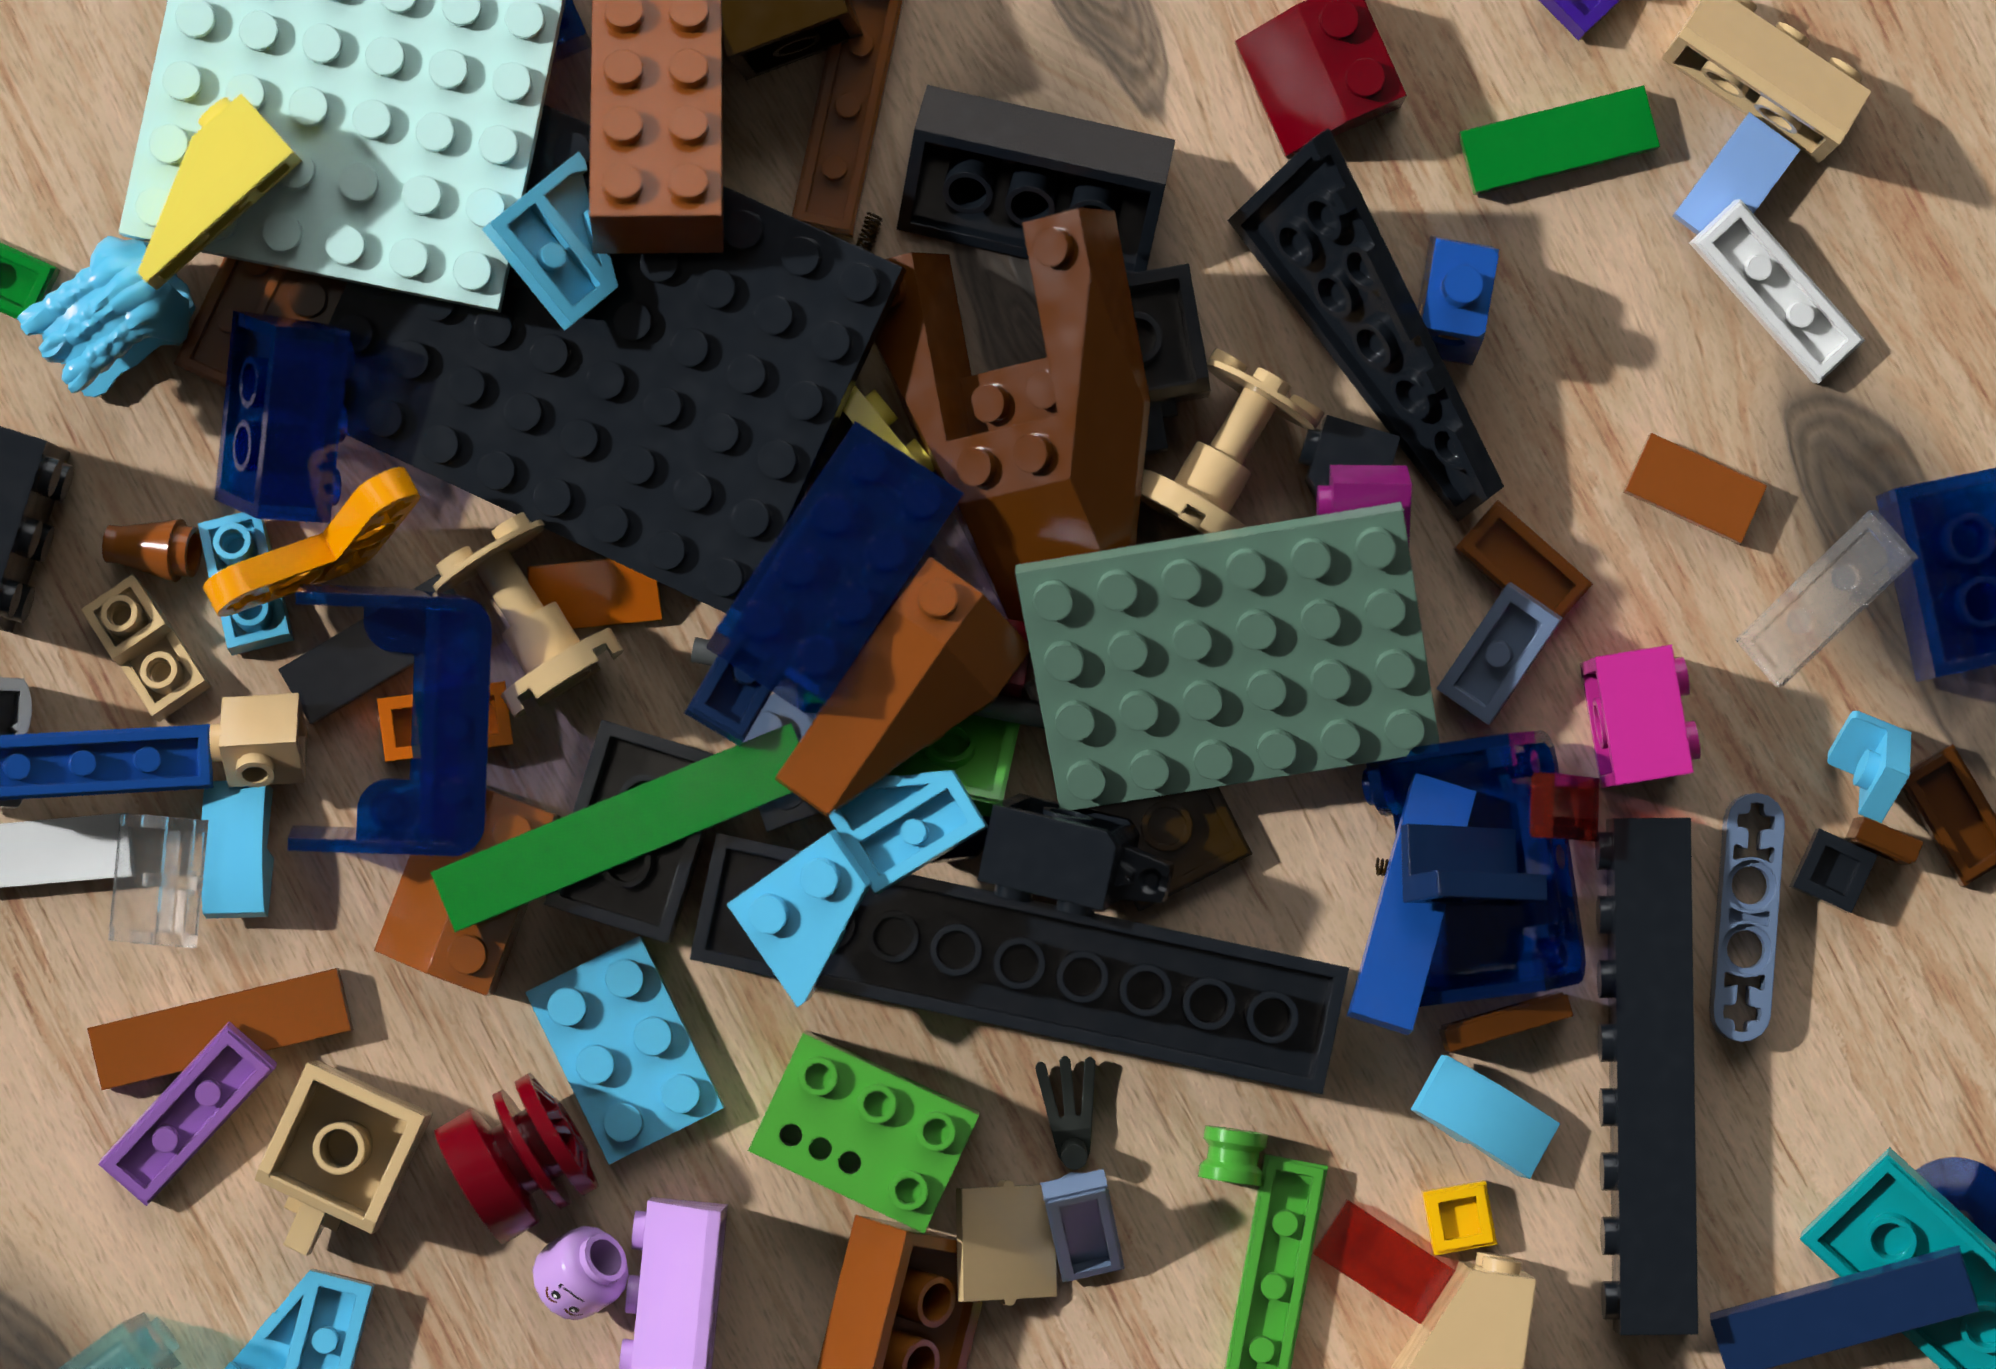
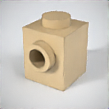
(261, 740)

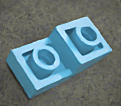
(229, 542)
(236, 855)
(1485, 1116)

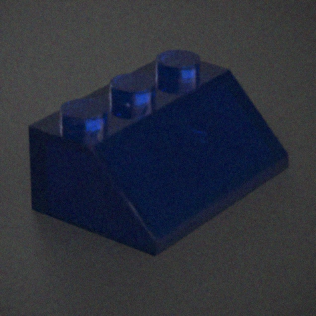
(283, 417)
(1951, 586)

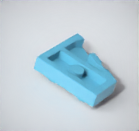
(551, 244)
(907, 824)
(803, 912)
(313, 1327)

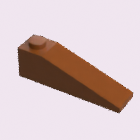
(918, 676)

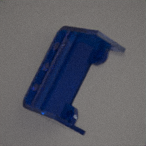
(445, 798)

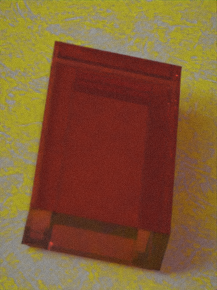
(1564, 807)
(1383, 1261)

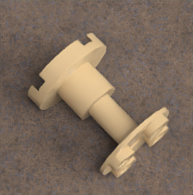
(1214, 472)
(538, 634)

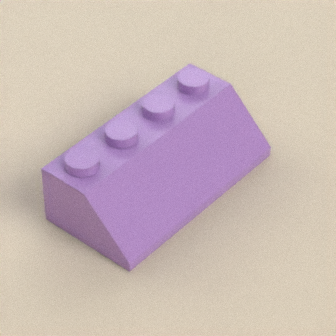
(676, 1285)

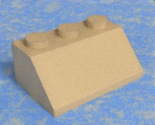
(1769, 74)

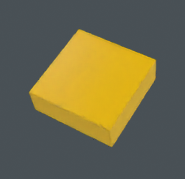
(1459, 1217)

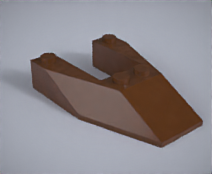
(1041, 445)

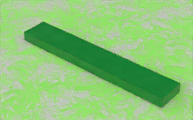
(615, 830)

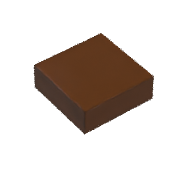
(1884, 841)

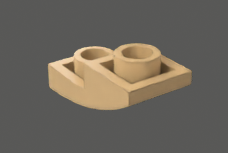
(146, 647)

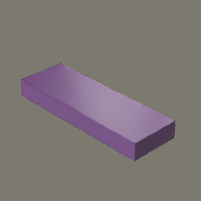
(187, 1113)

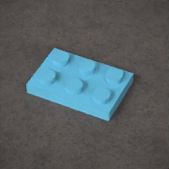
(625, 1049)

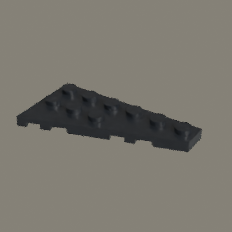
(1341, 279)

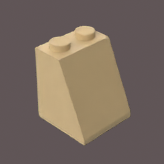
(1476, 1319)

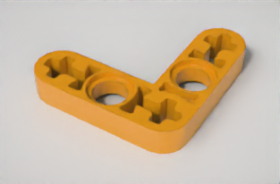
(344, 546)

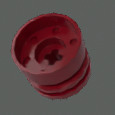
(516, 1158)

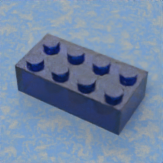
(834, 570)

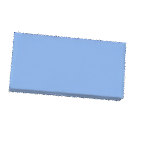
(1741, 170)

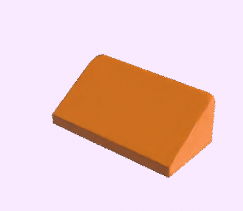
(597, 592)

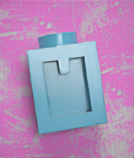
(1877, 758)

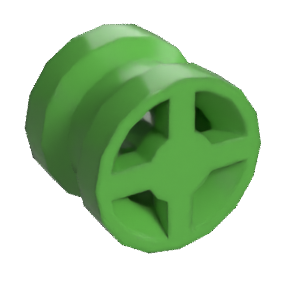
(1233, 1155)

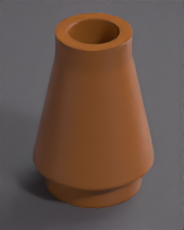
(157, 548)

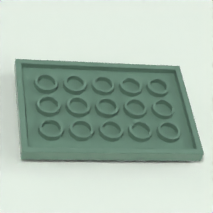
(1228, 656)

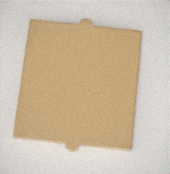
(1004, 1244)

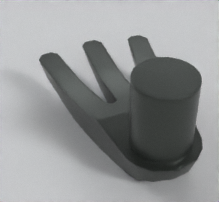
(1071, 1131)

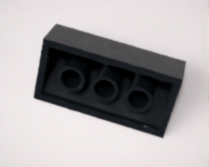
(995, 164)

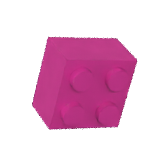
(1639, 716)

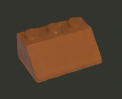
(418, 923)
(898, 1302)

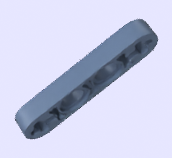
(1757, 918)

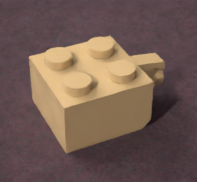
(340, 1153)

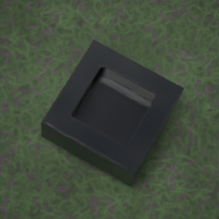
(1833, 870)

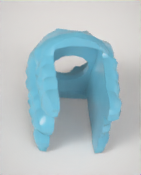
(108, 317)

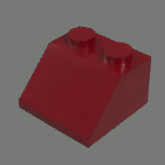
(1320, 70)

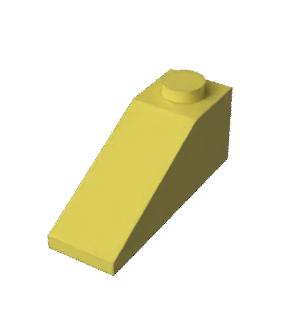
(220, 178)

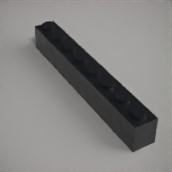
(1649, 1076)

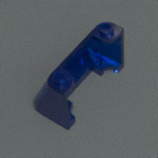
(1495, 948)

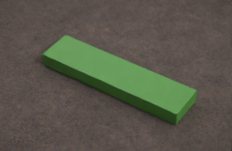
(1276, 1264)

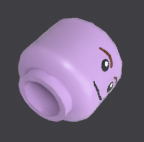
(580, 1272)

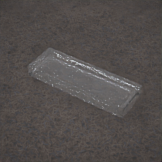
(1826, 598)

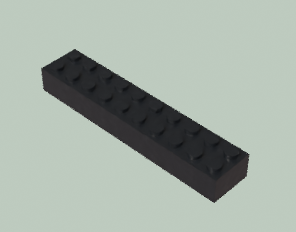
(1056, 972)

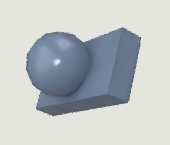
(1082, 1225)

